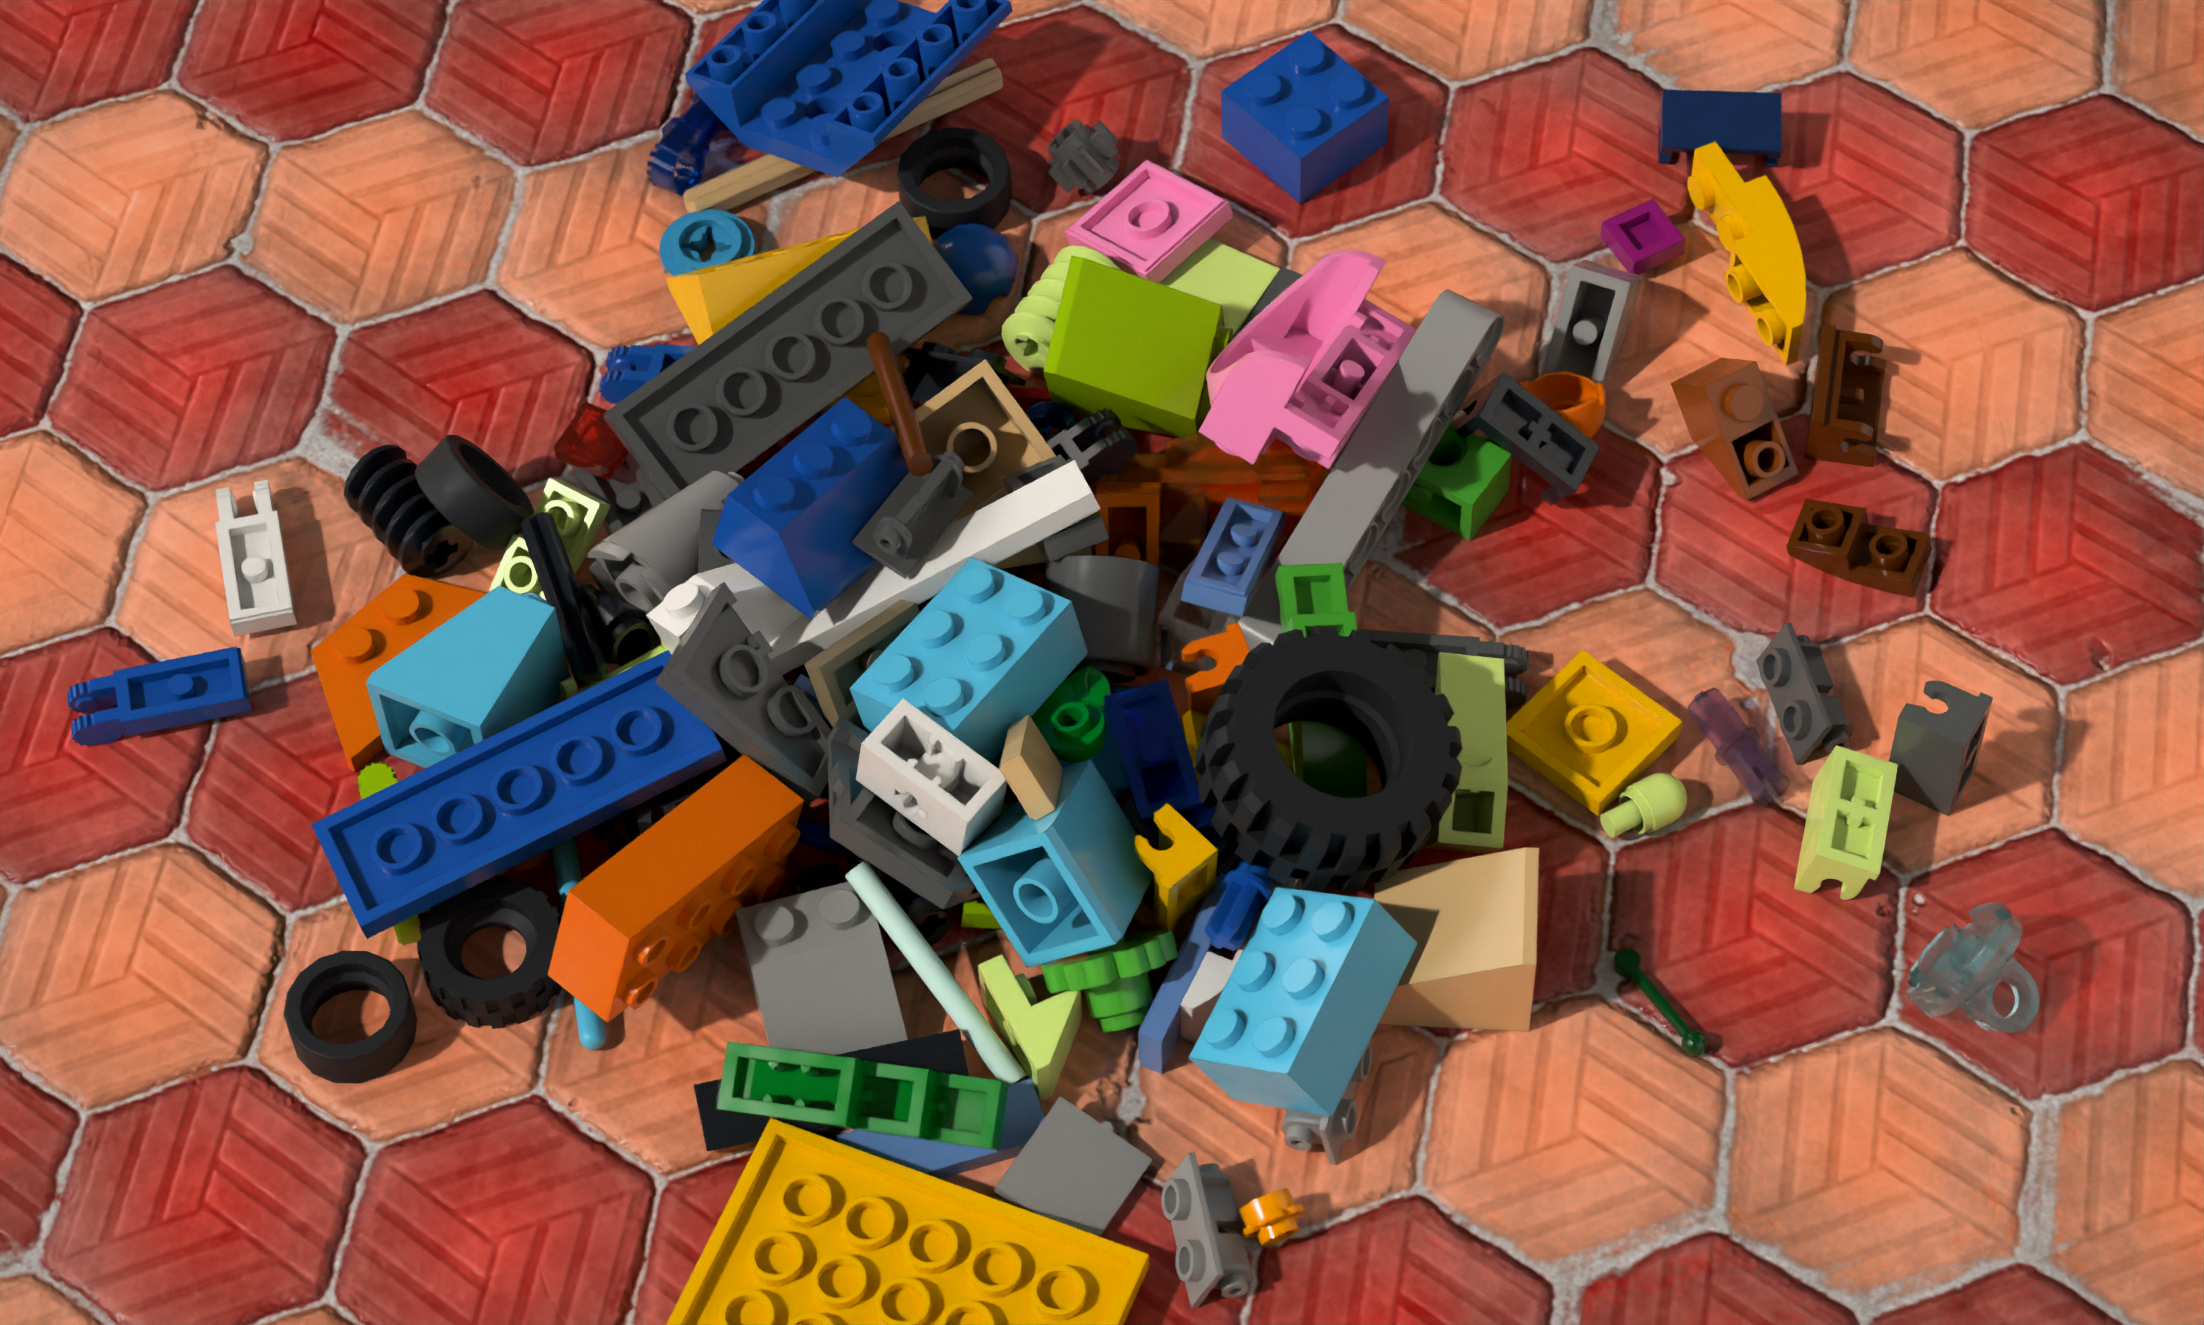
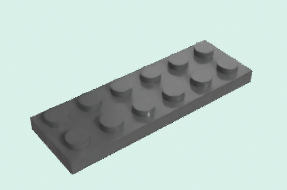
(788, 355)

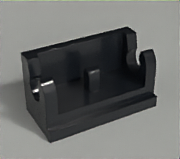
(1530, 434)

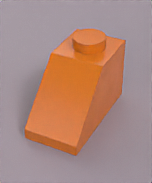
(1131, 520)

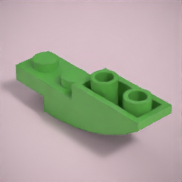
(1321, 752)

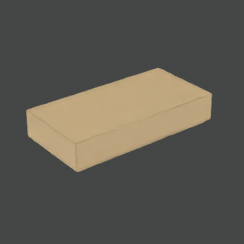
(1031, 768)

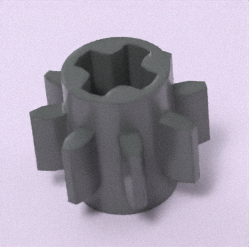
(1083, 156)

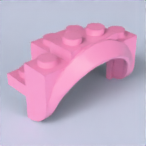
(1306, 364)

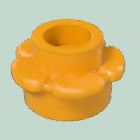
(1271, 1217)

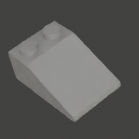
(820, 972)

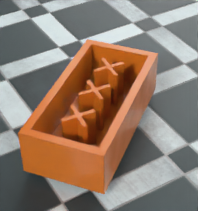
(675, 889)

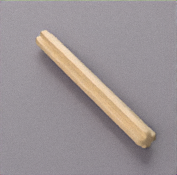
(774, 172)

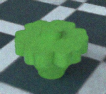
(1115, 976)

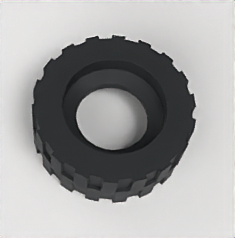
(499, 999)

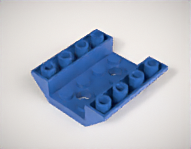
(834, 74)

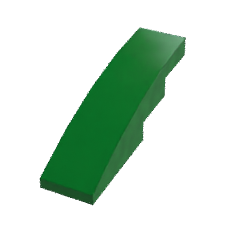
(863, 1095)

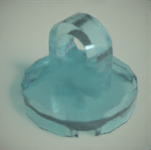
(1967, 966)

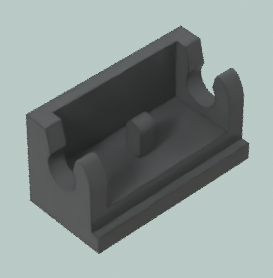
(1939, 750)

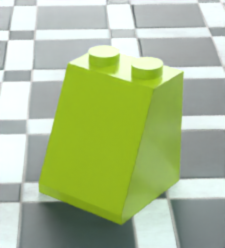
(1133, 349)

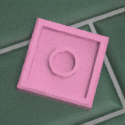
(1151, 222)

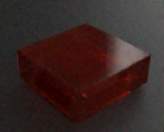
(591, 443)

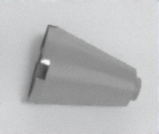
(660, 546)

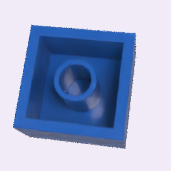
(1304, 117)

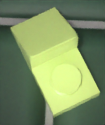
(1034, 1031)

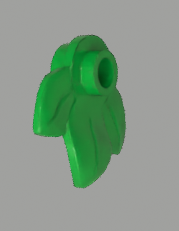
(1074, 716)

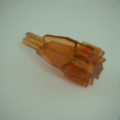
(1197, 464)

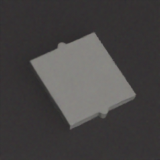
(1073, 1170)

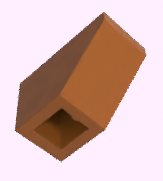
(1736, 425)

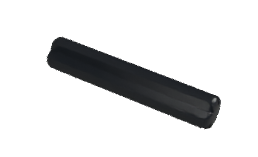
(564, 594)

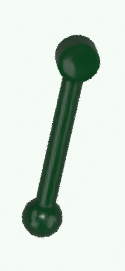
(1628, 965)

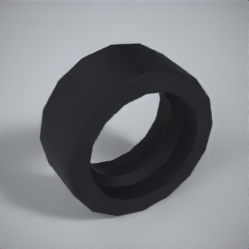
(955, 149)
(473, 492)
(337, 975)

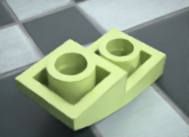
(578, 522)

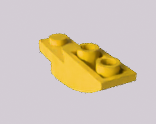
(1765, 252)

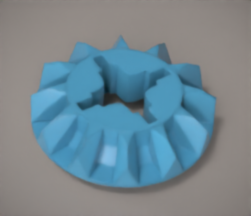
(691, 233)

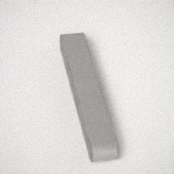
(1385, 450)

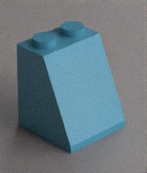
(470, 678)
(1063, 878)

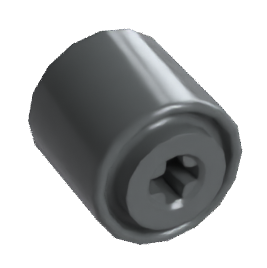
(1114, 610)

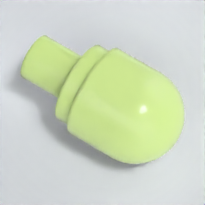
(1646, 806)

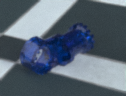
(684, 138)

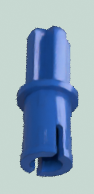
(1244, 894)

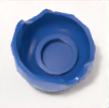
(980, 261)

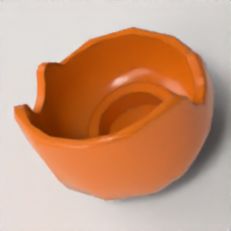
(1573, 398)

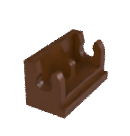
(1846, 398)

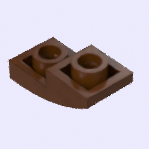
(1848, 547)

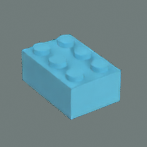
(976, 657)
(1303, 1000)

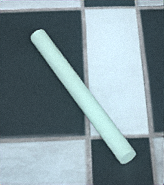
(935, 974)

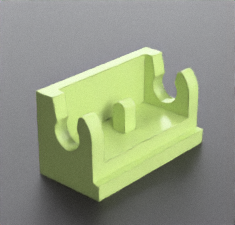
(1846, 822)

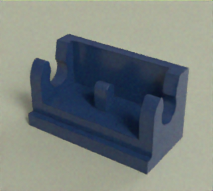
(1733, 119)

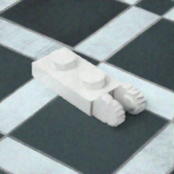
(254, 563)

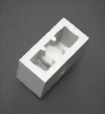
(931, 777)

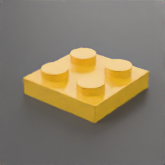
(1591, 732)

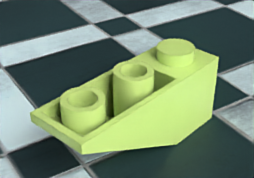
(1479, 802)

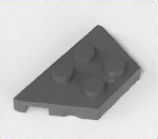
(883, 834)

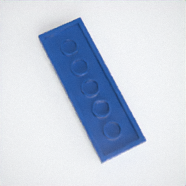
(514, 796)

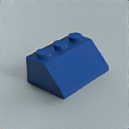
(808, 503)

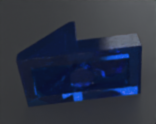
(1152, 749)

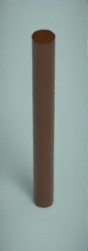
(899, 404)

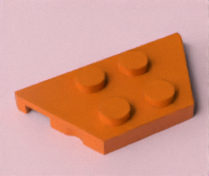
(369, 640)

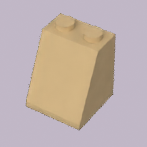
(1472, 938)

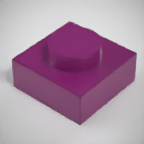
(1642, 238)

